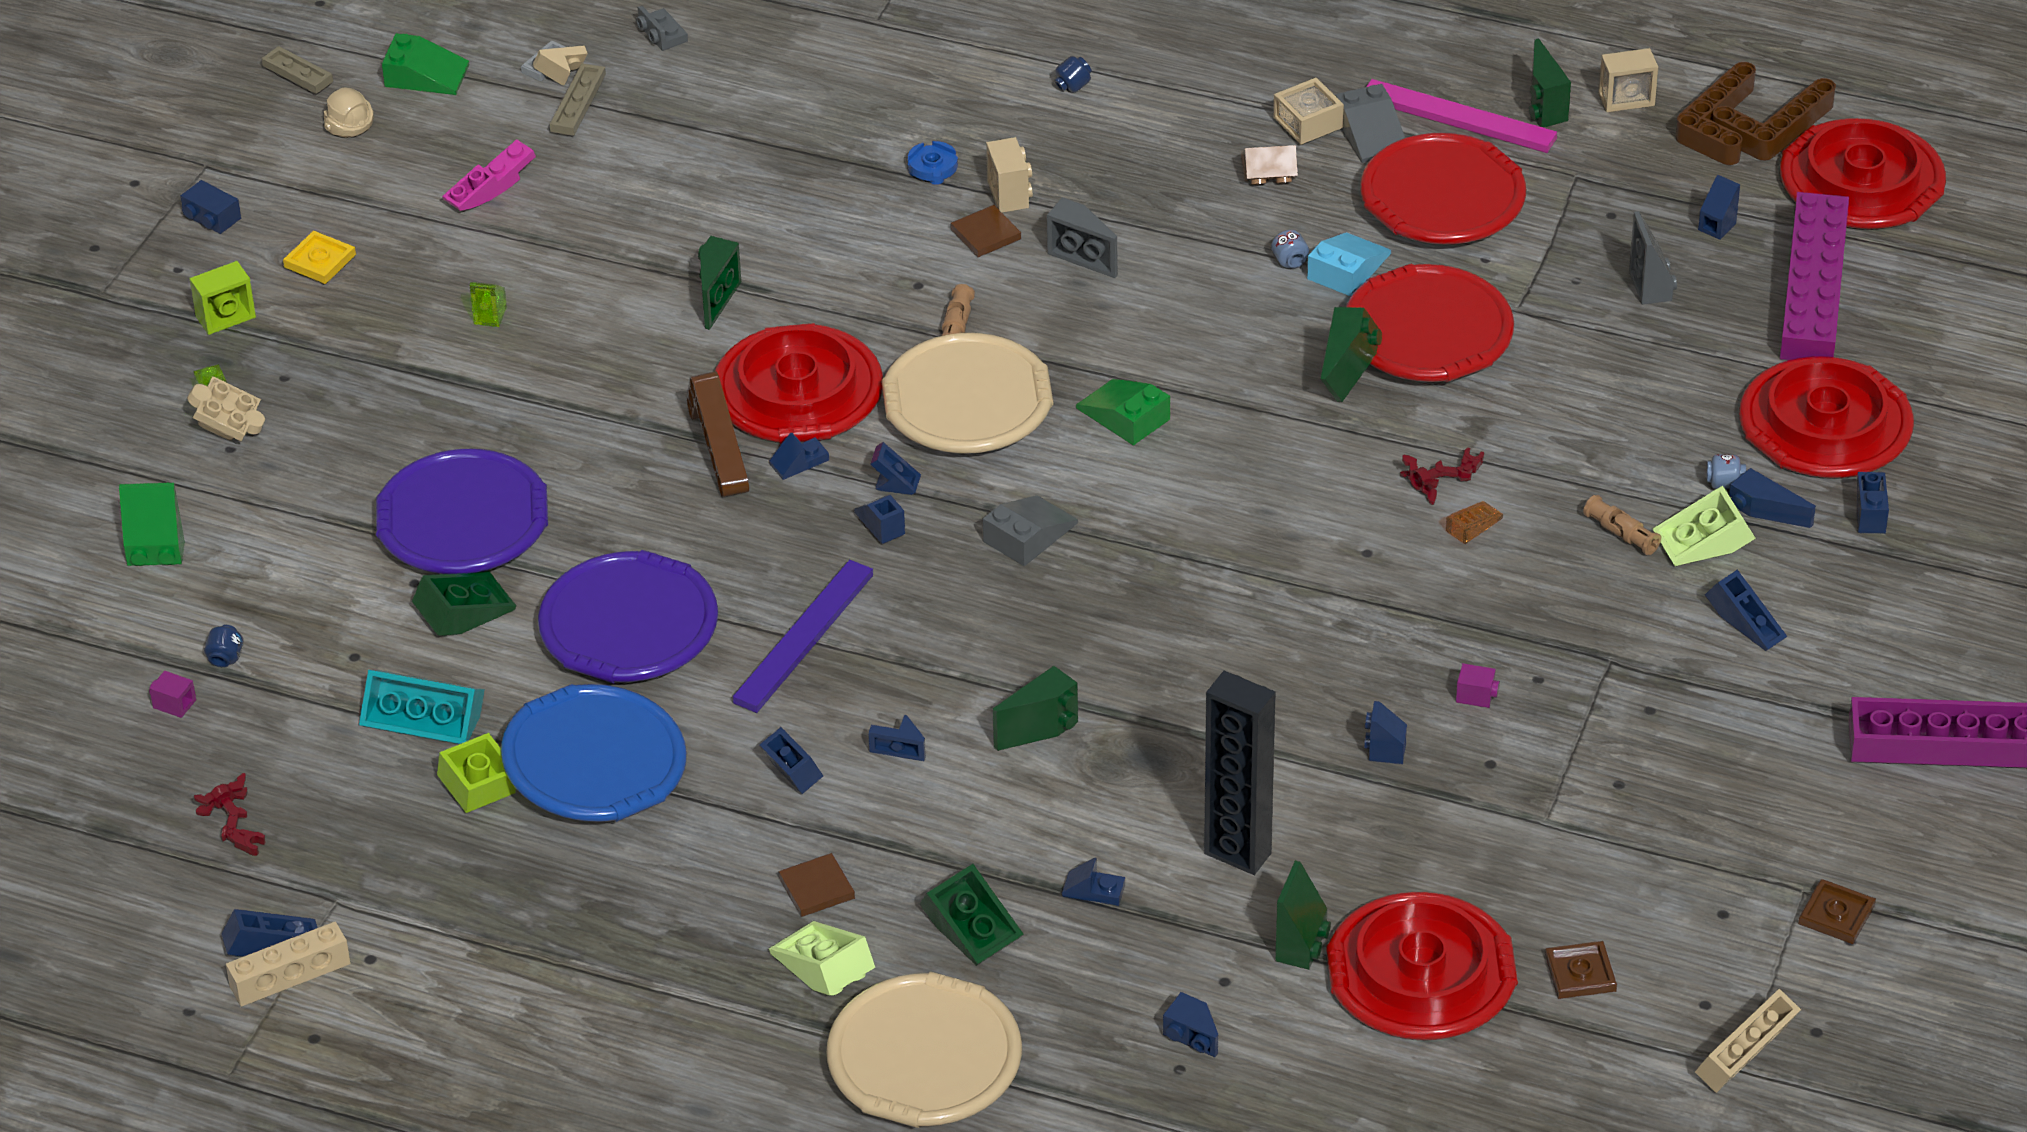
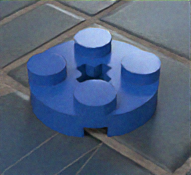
(922, 163)

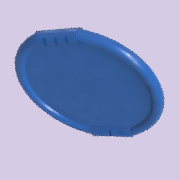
(593, 752)

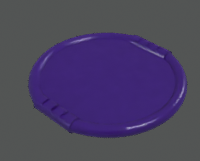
(461, 511)
(628, 616)

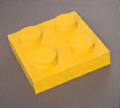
(319, 257)

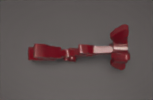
(1426, 479)
(222, 797)

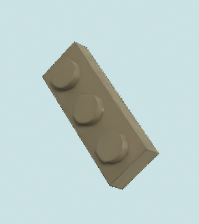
(297, 70)

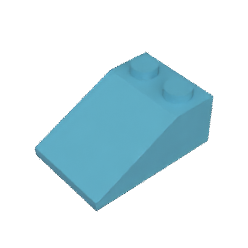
(1345, 262)

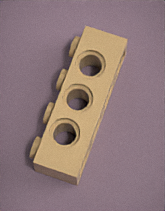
(288, 963)
(1747, 1040)

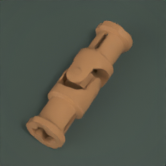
(958, 310)
(1622, 524)

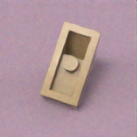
(559, 61)

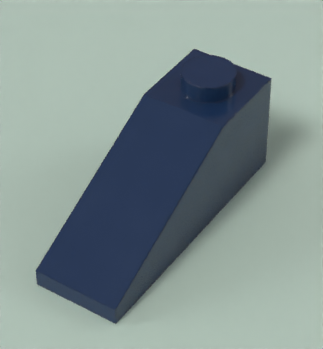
(1768, 500)
(1745, 611)
(253, 931)

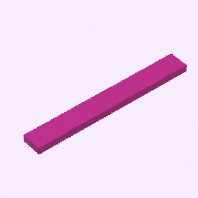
(1469, 118)

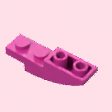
(488, 182)

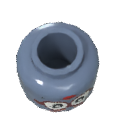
(1290, 249)
(1724, 470)

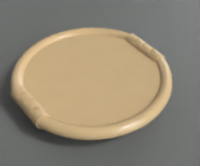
(967, 393)
(924, 1049)

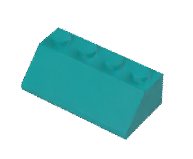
(420, 706)

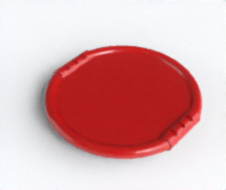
(1877, 164)
(1443, 188)
(1435, 321)
(799, 382)
(1826, 417)
(1421, 965)

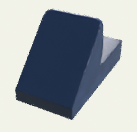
(797, 457)
(894, 471)
(902, 742)
(1090, 885)

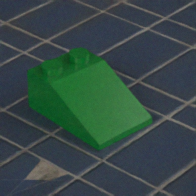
(422, 66)
(1128, 408)
(151, 524)

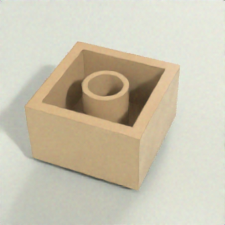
(1008, 174)

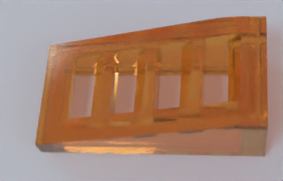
(1466, 532)

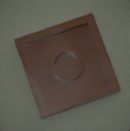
(986, 231)
(816, 884)
(1837, 911)
(1580, 969)

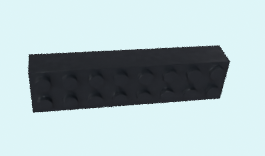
(1239, 772)

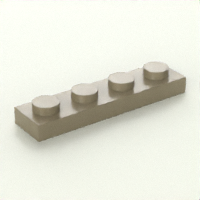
(577, 99)

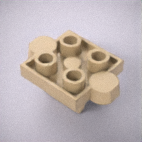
(226, 409)

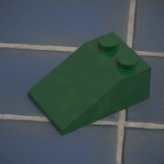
(1549, 89)
(719, 275)
(1349, 349)
(461, 601)
(1036, 711)
(971, 915)
(1300, 920)

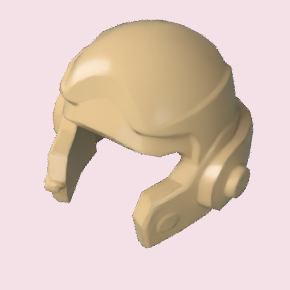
(347, 113)

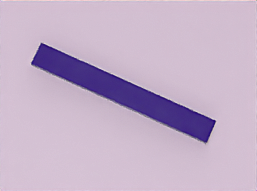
(802, 636)

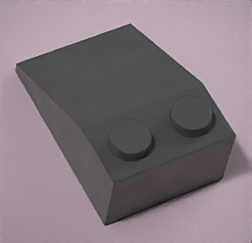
(1369, 120)
(1081, 238)
(1648, 265)
(1025, 527)

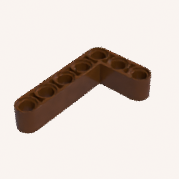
(1695, 122)
(1771, 137)
(708, 404)

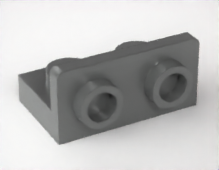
(661, 28)

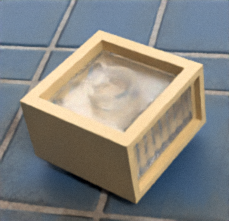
(1628, 80)
(1308, 110)

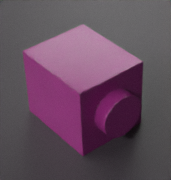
(1476, 685)
(172, 694)

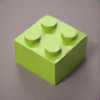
(222, 297)
(475, 773)

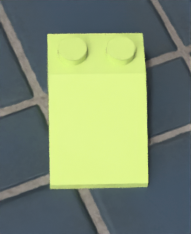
(1704, 530)
(825, 957)

